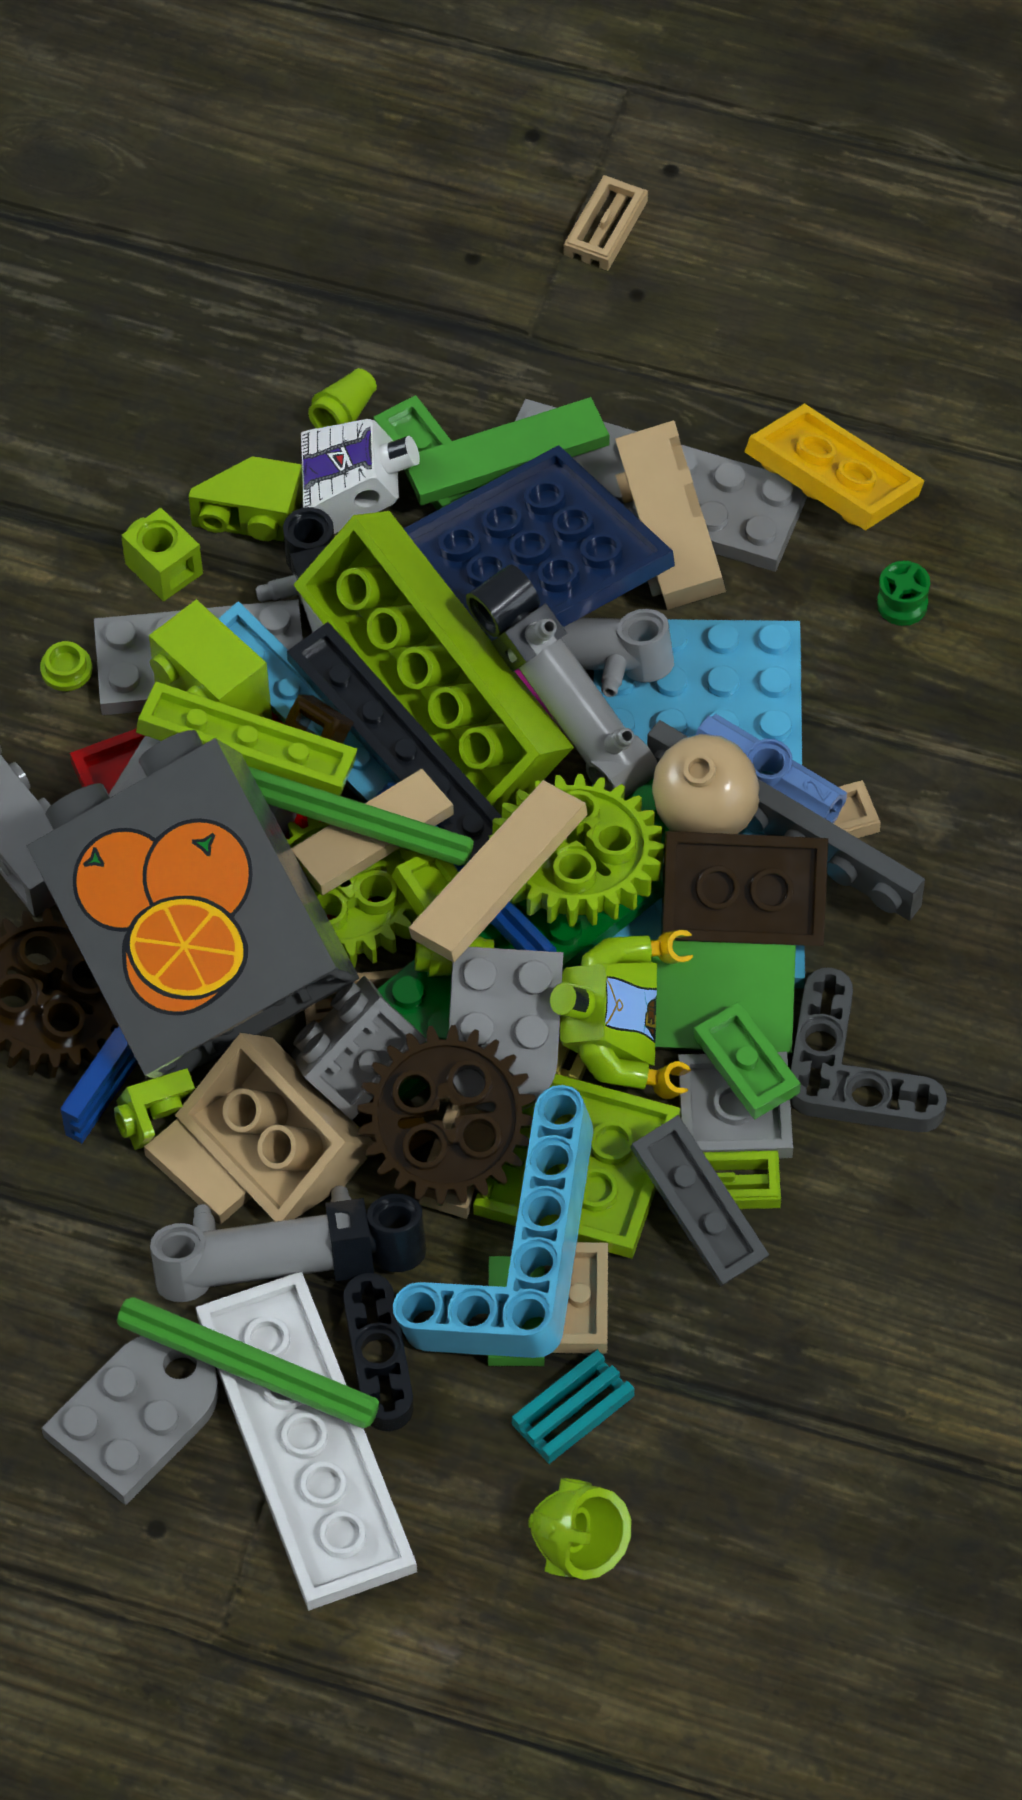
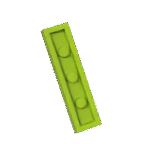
(261, 741)

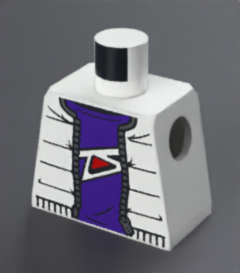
(353, 469)

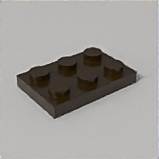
(745, 888)

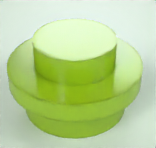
(66, 666)

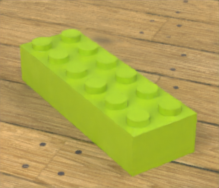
(432, 656)

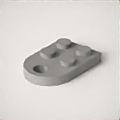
(509, 1001)
(133, 1416)

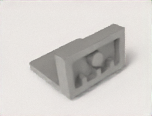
(347, 1041)

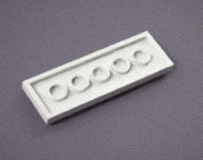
(309, 1463)

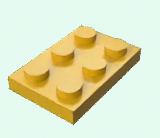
(834, 467)

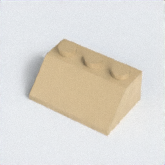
(273, 1128)

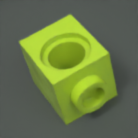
(165, 570)

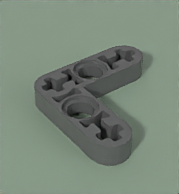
(839, 1081)

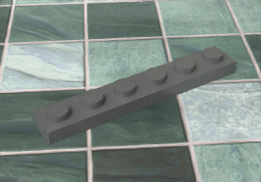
(849, 859)

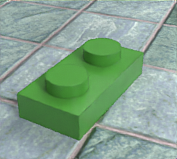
(746, 1060)

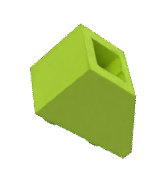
(249, 498)

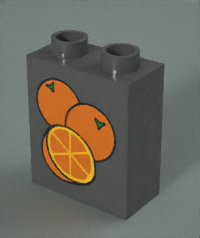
(189, 905)

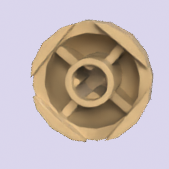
(705, 786)

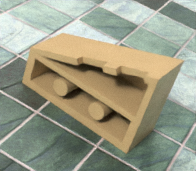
(668, 505)

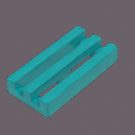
(561, 1389)

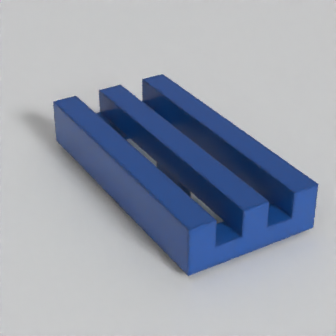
(98, 1086)

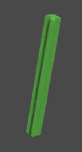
(364, 819)
(248, 1362)

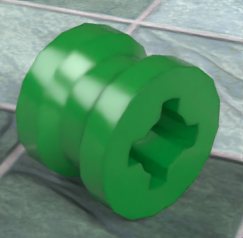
(894, 583)

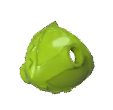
(581, 1529)

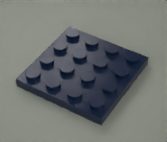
(554, 527)

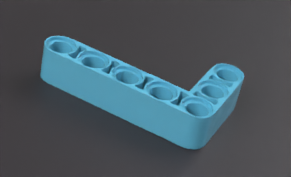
(532, 1247)

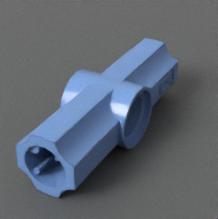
(790, 776)

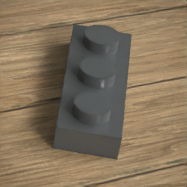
(699, 1200)

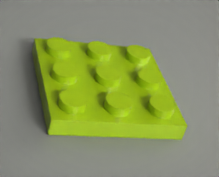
(616, 1184)

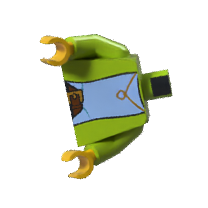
(611, 1011)

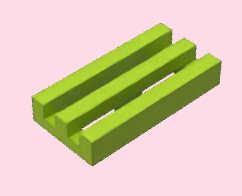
(749, 1190)

